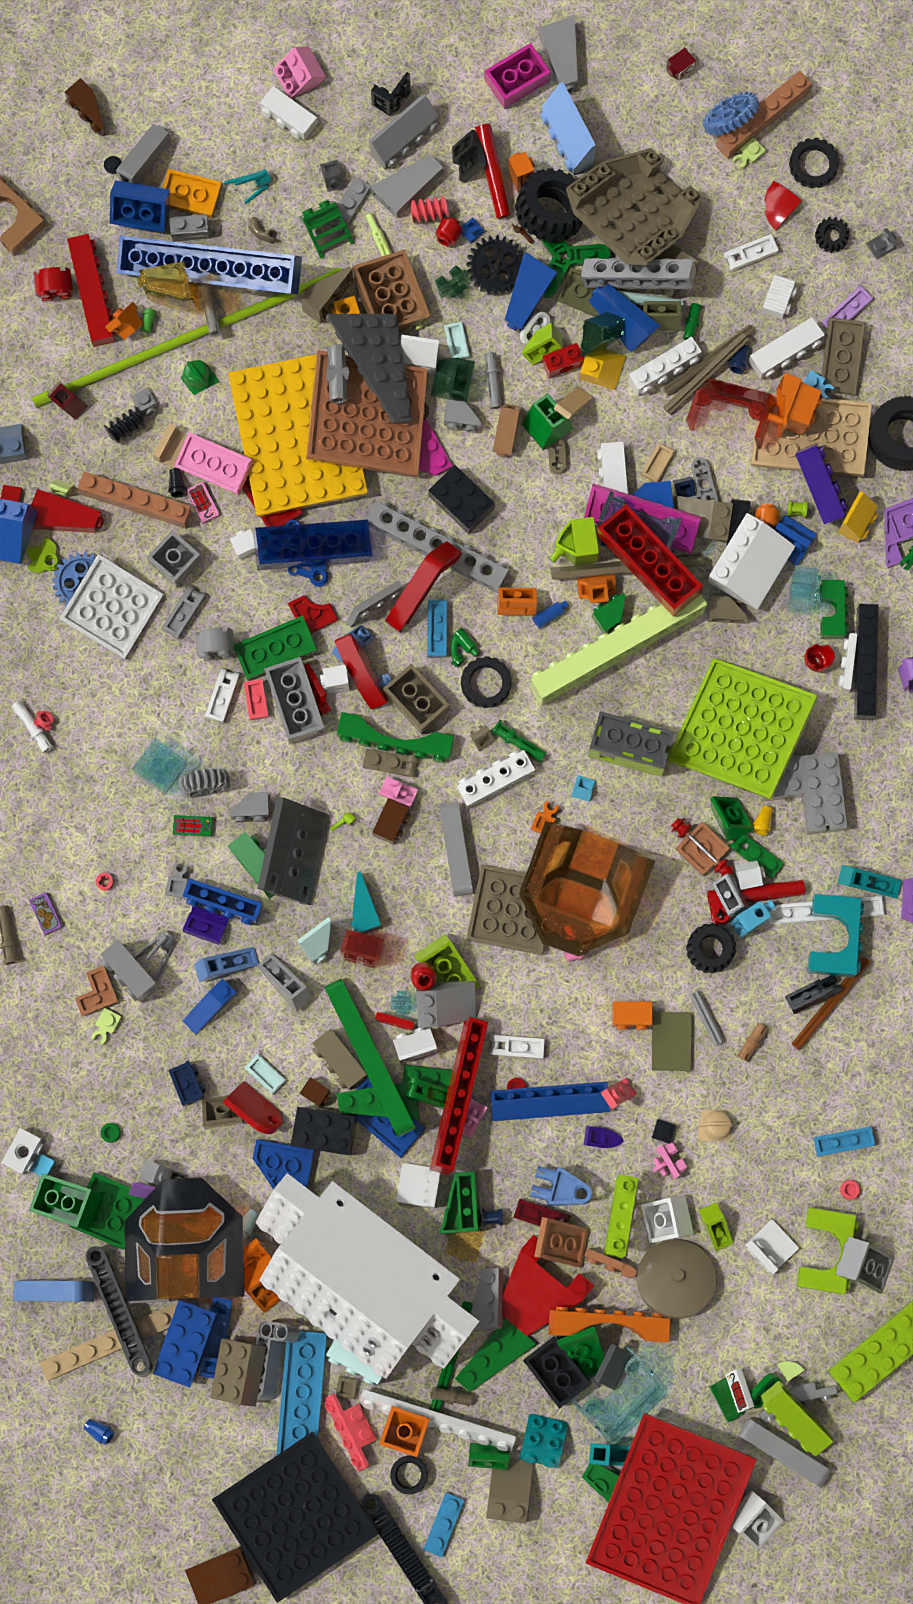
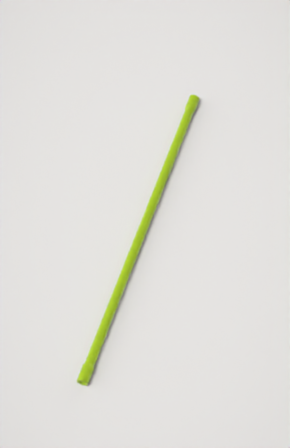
(43, 398)

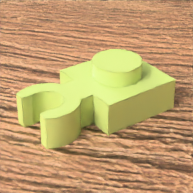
(750, 151)
(107, 1022)

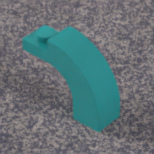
(608, 1454)

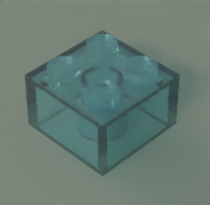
(802, 590)
(159, 766)

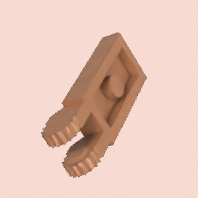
(611, 1264)

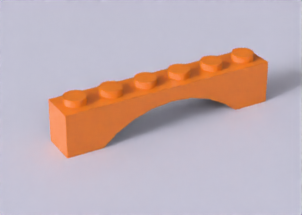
(648, 1328)

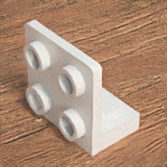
(418, 1185)
(771, 1247)

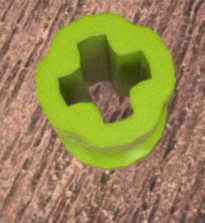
(797, 508)

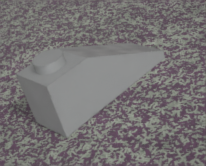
(285, 982)

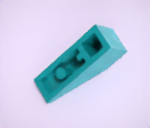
(869, 881)
(363, 909)

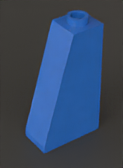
(529, 289)
(637, 324)

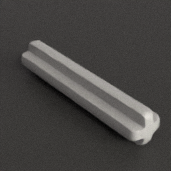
(706, 1018)

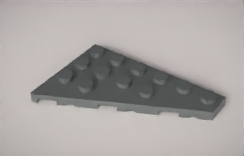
(377, 351)

